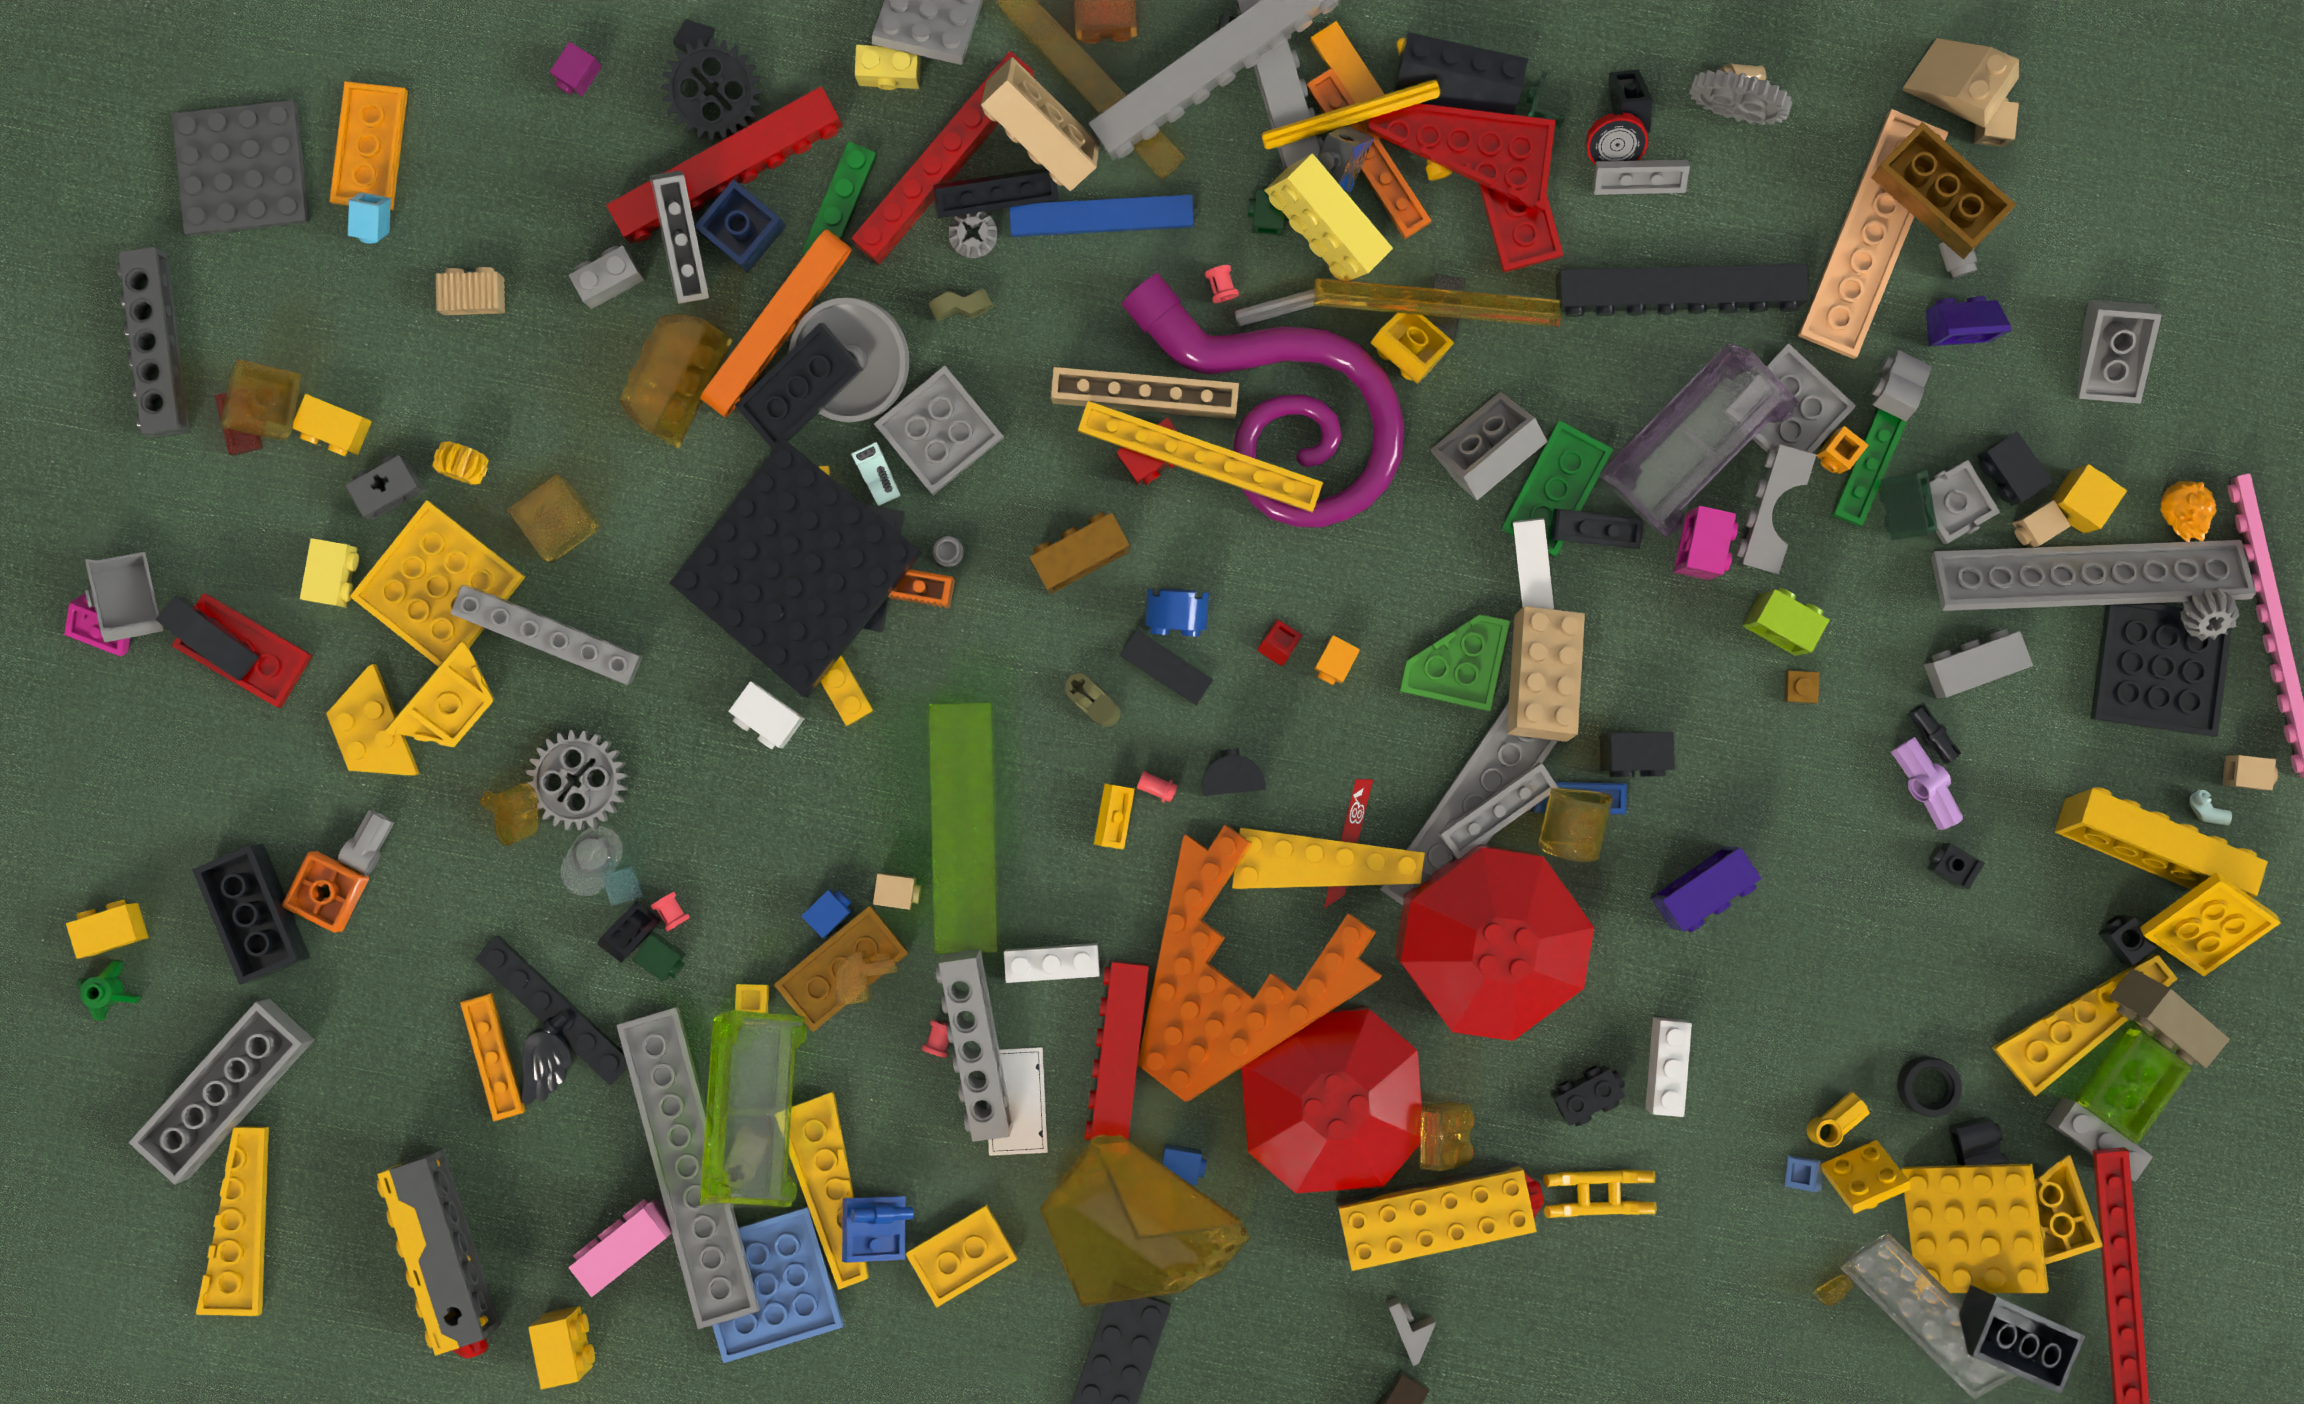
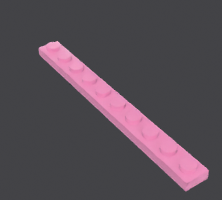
(2270, 612)

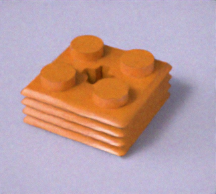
(307, 898)

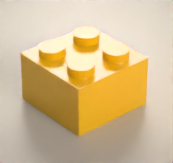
(561, 1347)

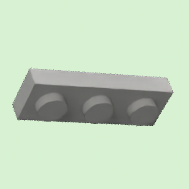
(1640, 177)

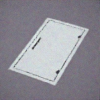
(1026, 1097)

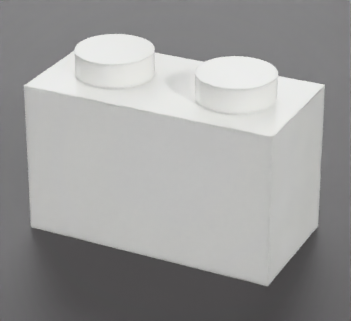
(765, 715)

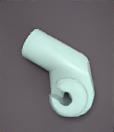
(2204, 810)

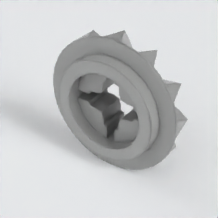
(973, 248)

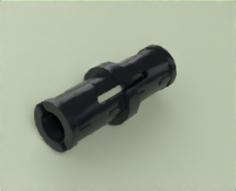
(1934, 733)

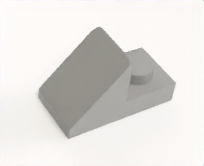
(1415, 1335)

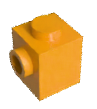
(1841, 450)

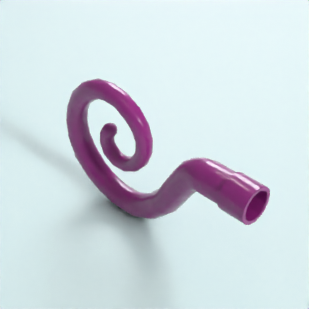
(1161, 315)

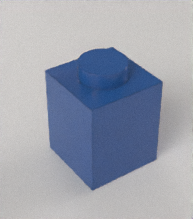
(828, 912)
(1184, 1162)

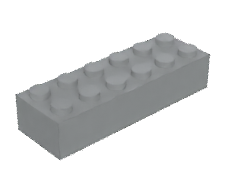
(221, 1091)

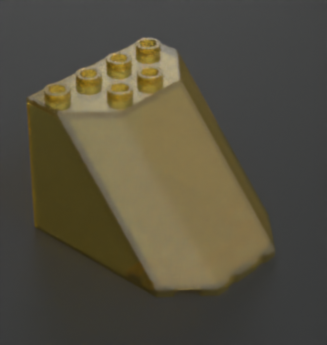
(1135, 1226)

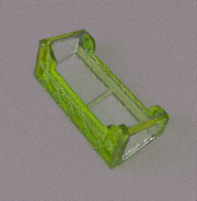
(750, 1110)

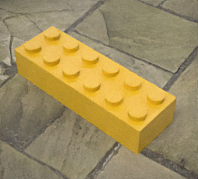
(2155, 842)

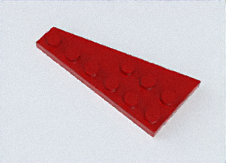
(1487, 147)

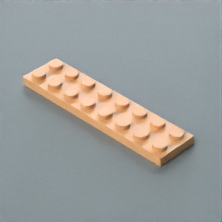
(1862, 253)

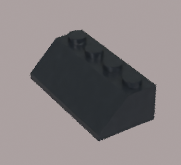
(1465, 74)
(2018, 1339)

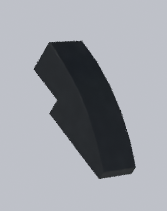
(207, 637)

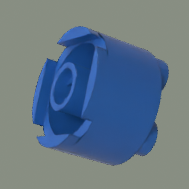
(1176, 610)

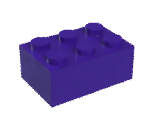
(1706, 889)

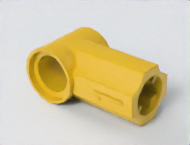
(1840, 1118)

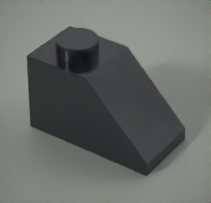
(1631, 95)

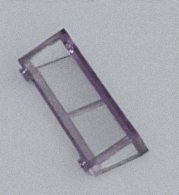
(1697, 436)

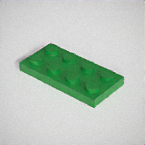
(1559, 479)

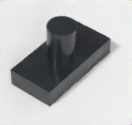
(628, 932)

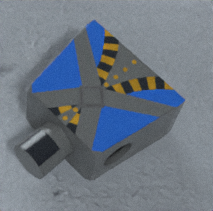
(1344, 157)

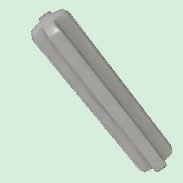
(1275, 308)

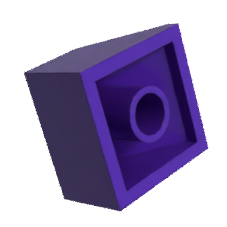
(1965, 321)

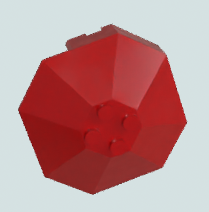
(1494, 942)
(1334, 1103)

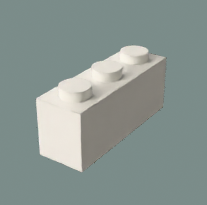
(1051, 962)
(1668, 1066)

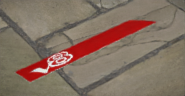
(1352, 827)

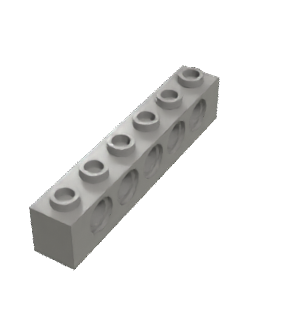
(546, 634)
(981, 1122)

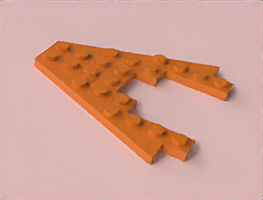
(1201, 1020)

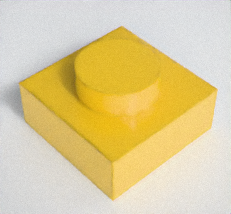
(752, 998)

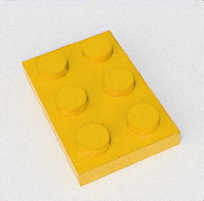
(961, 1255)

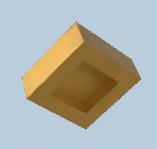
(1801, 687)

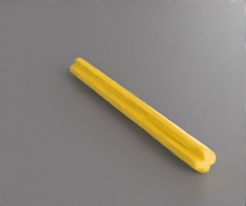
(1350, 114)

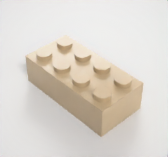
(1040, 124)
(1546, 674)

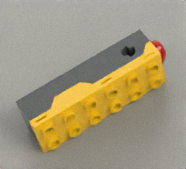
(1438, 1215)
(439, 1254)

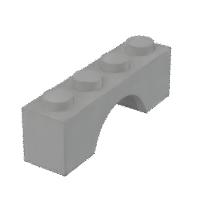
(1786, 470)

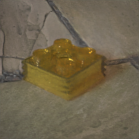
(1445, 1136)

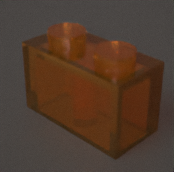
(1105, 20)

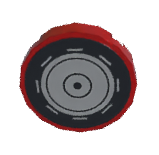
(1617, 138)

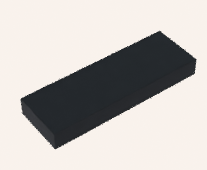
(1596, 528)
(1166, 667)

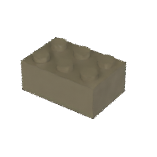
(2168, 1018)

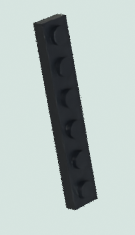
(546, 1002)

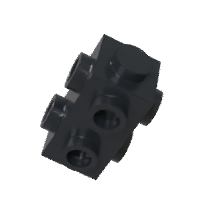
(1582, 1098)

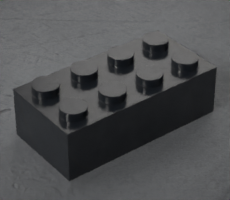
(249, 913)

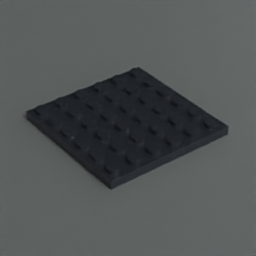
(795, 568)

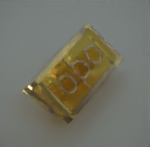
(672, 375)

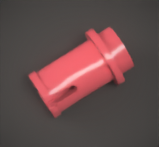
(1157, 787)

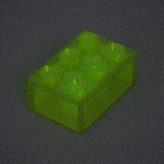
(2133, 1084)

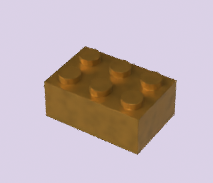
(1080, 552)

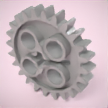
(1741, 97)
(597, 799)

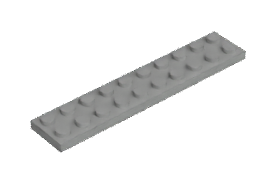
(2090, 574)
(675, 1129)

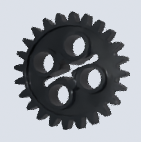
(691, 108)

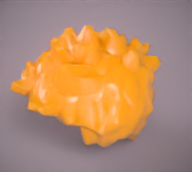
(2188, 509)

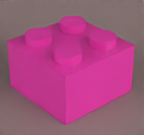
(1706, 543)

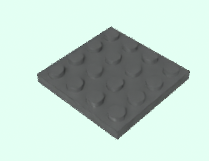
(240, 168)

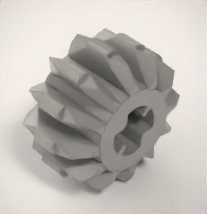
(2209, 614)

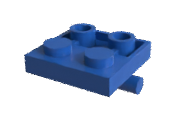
(874, 1228)

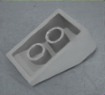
(2116, 350)

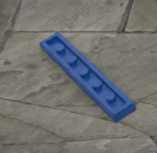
(1102, 215)

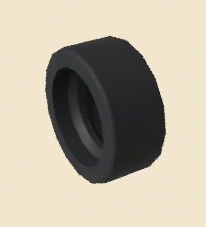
(1953, 1091)

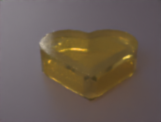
(1834, 1290)

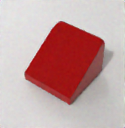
(1279, 642)

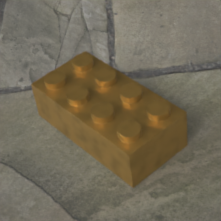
(1943, 190)

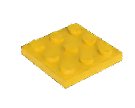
(2210, 924)

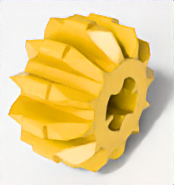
(460, 463)

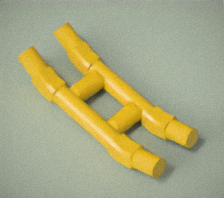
(1614, 1206)

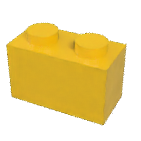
(331, 424)
(107, 930)

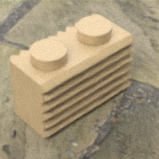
(470, 292)

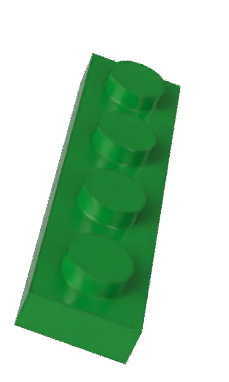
(843, 193)
(1869, 469)

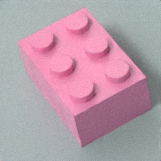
(621, 1245)

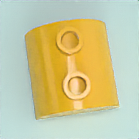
(1411, 345)

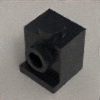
(1966, 871)

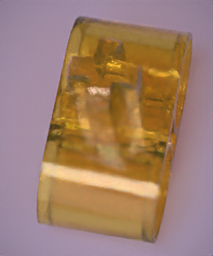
(513, 812)

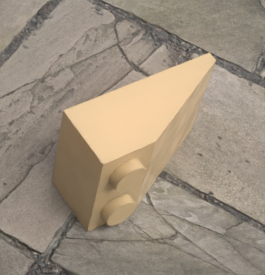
(1964, 79)

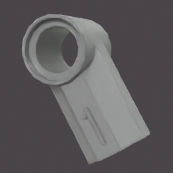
(363, 849)

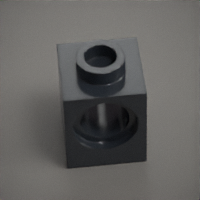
(2138, 945)

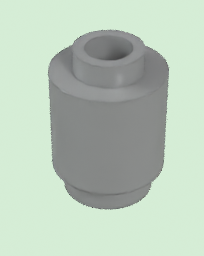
(1955, 264)

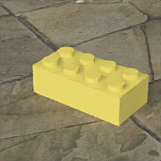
(1328, 219)

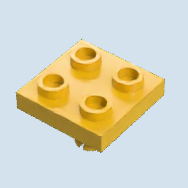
(1865, 1176)

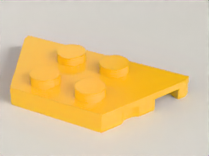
(446, 702)
(360, 728)

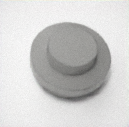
(948, 551)

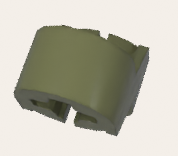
(969, 306)
(1082, 690)

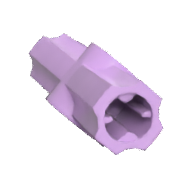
(1928, 783)

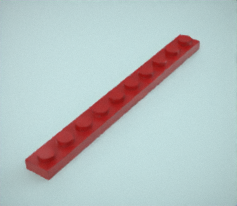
(2121, 1276)

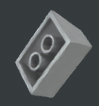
(1489, 445)

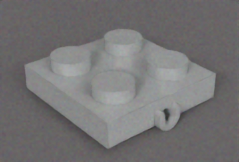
(1960, 502)

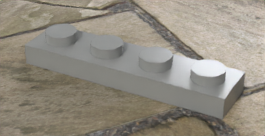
(1498, 810)

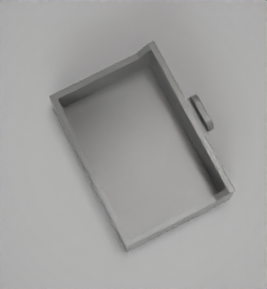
(123, 596)

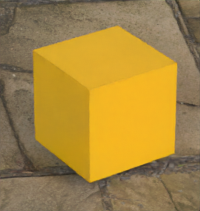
(2088, 498)

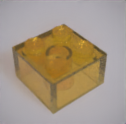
(260, 400)
(554, 518)

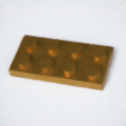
(811, 984)

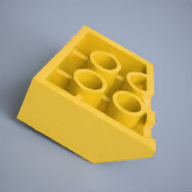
(2064, 1213)

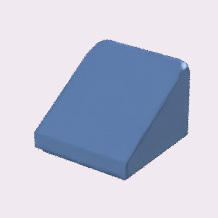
(1804, 1173)

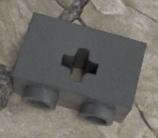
(402, 486)

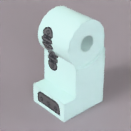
(876, 473)

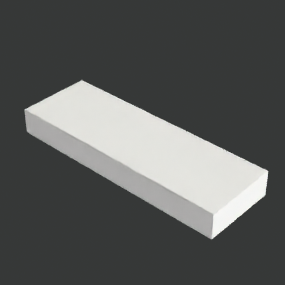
(1533, 563)

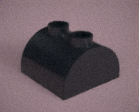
(1232, 775)

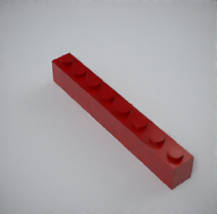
(737, 158)
(935, 166)

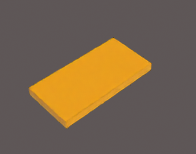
(368, 141)

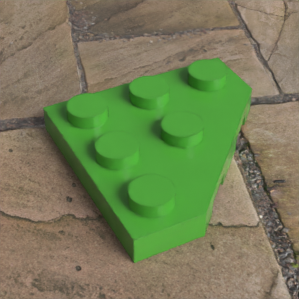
(1460, 665)

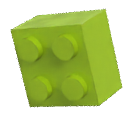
(1786, 621)

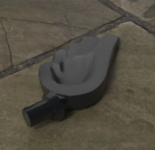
(545, 1059)

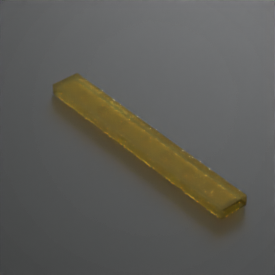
(1085, 75)
(1437, 302)

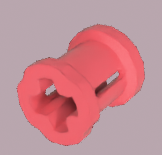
(1221, 284)
(670, 911)
(937, 1040)

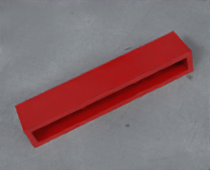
(1119, 1049)

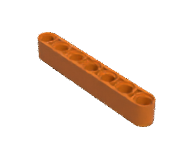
(776, 323)

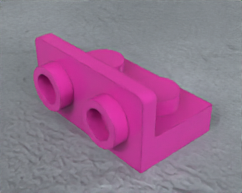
(84, 626)

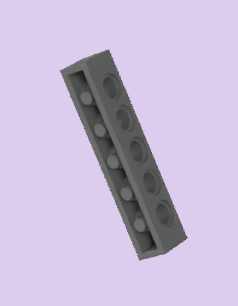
(173, 415)

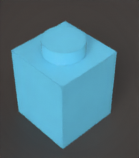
(369, 217)

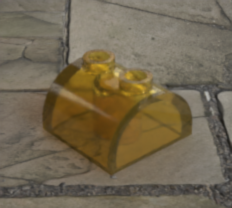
(1575, 824)

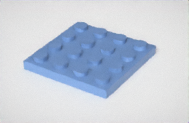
(789, 1284)

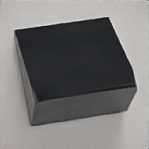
(690, 32)

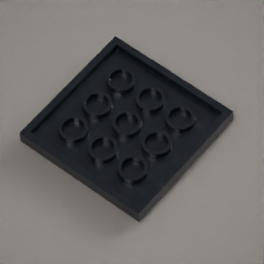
(2158, 672)

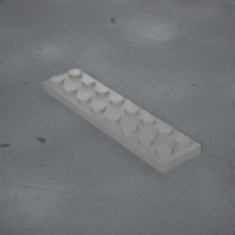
(1490, 767)

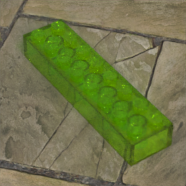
(963, 827)

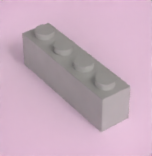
(679, 236)

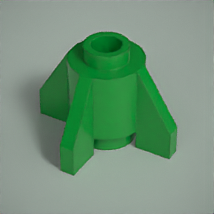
(104, 991)

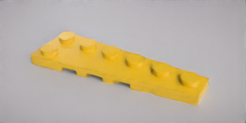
(1304, 861)
(2066, 1035)
(824, 1177)
(237, 1251)

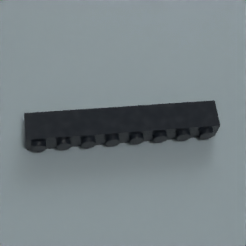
(1682, 288)

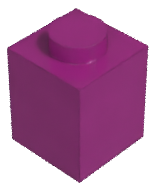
(575, 70)

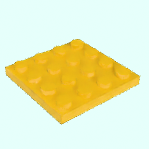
(421, 577)
(1977, 1227)

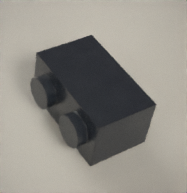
(2013, 469)

